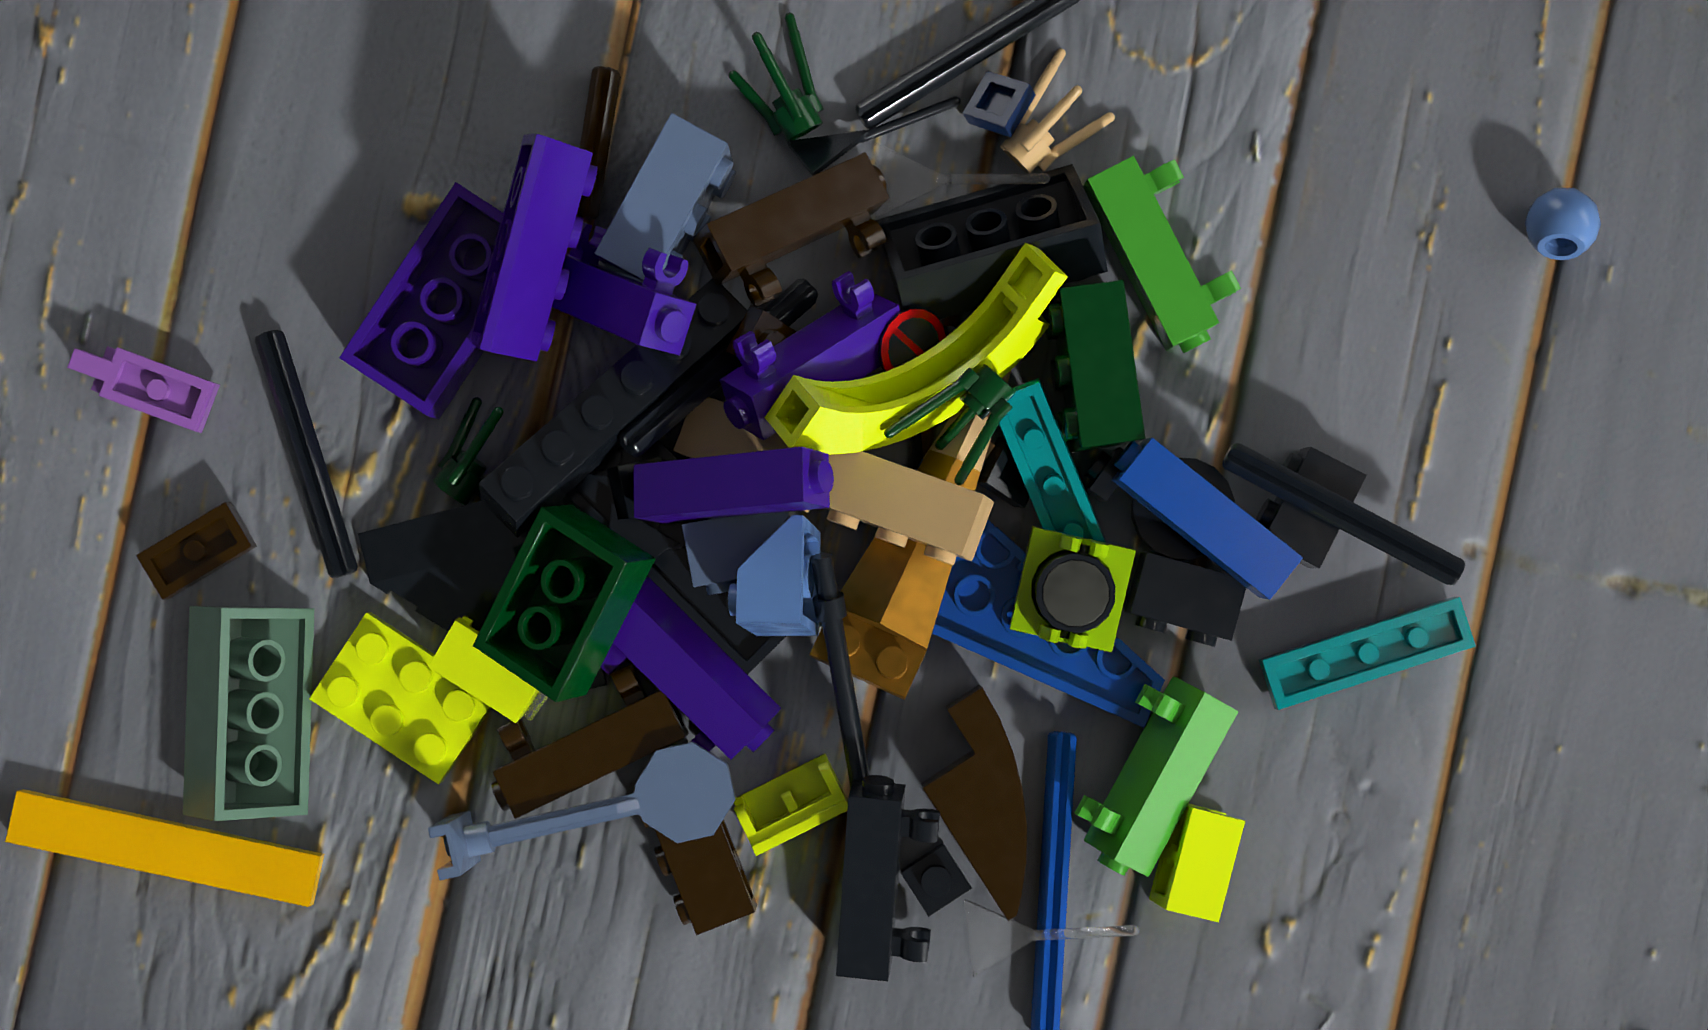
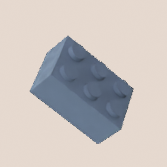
(668, 197)

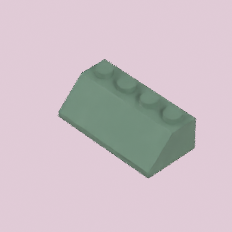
(248, 712)

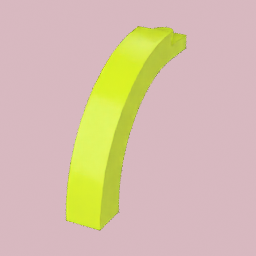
(855, 413)

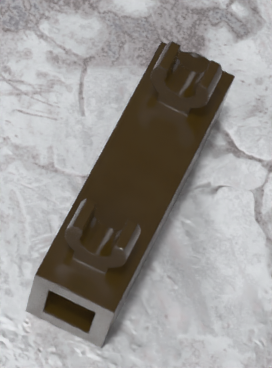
(792, 219)
(587, 753)

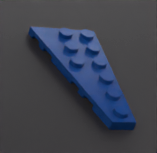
(978, 617)

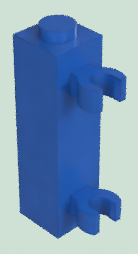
(1205, 517)

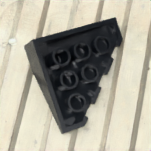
(446, 563)

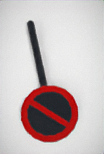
(904, 339)

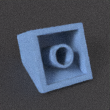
(778, 583)

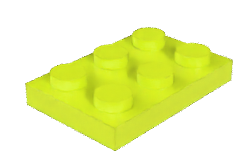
(395, 700)

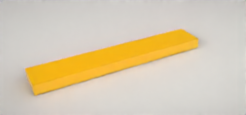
(165, 847)

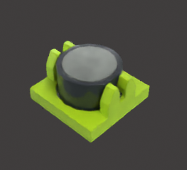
(1073, 590)

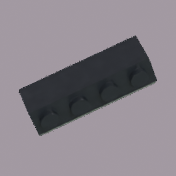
(959, 248)

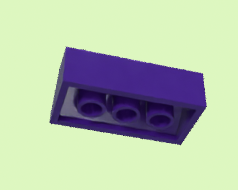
(532, 247)

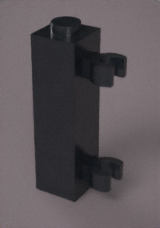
(871, 879)

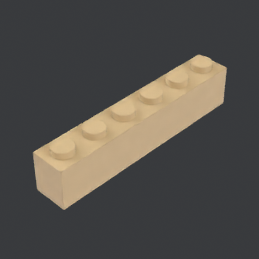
(864, 489)

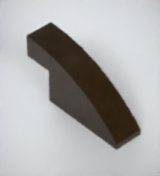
(984, 800)

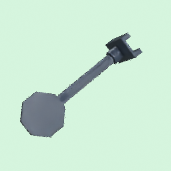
(678, 794)

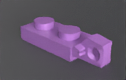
(148, 386)

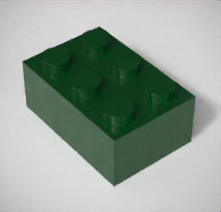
(1095, 366)
(563, 602)

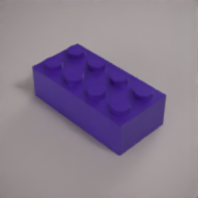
(424, 318)

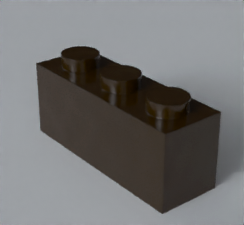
(708, 879)

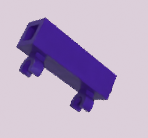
(625, 306)
(830, 349)
(733, 485)
(692, 673)

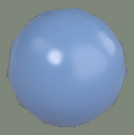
(1562, 223)

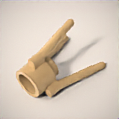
(1031, 142)

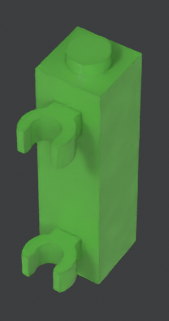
(1152, 254)
(1157, 776)

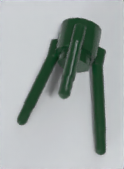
(794, 113)
(984, 395)
(459, 468)

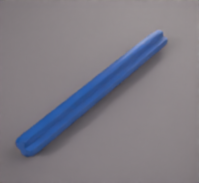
(1053, 879)

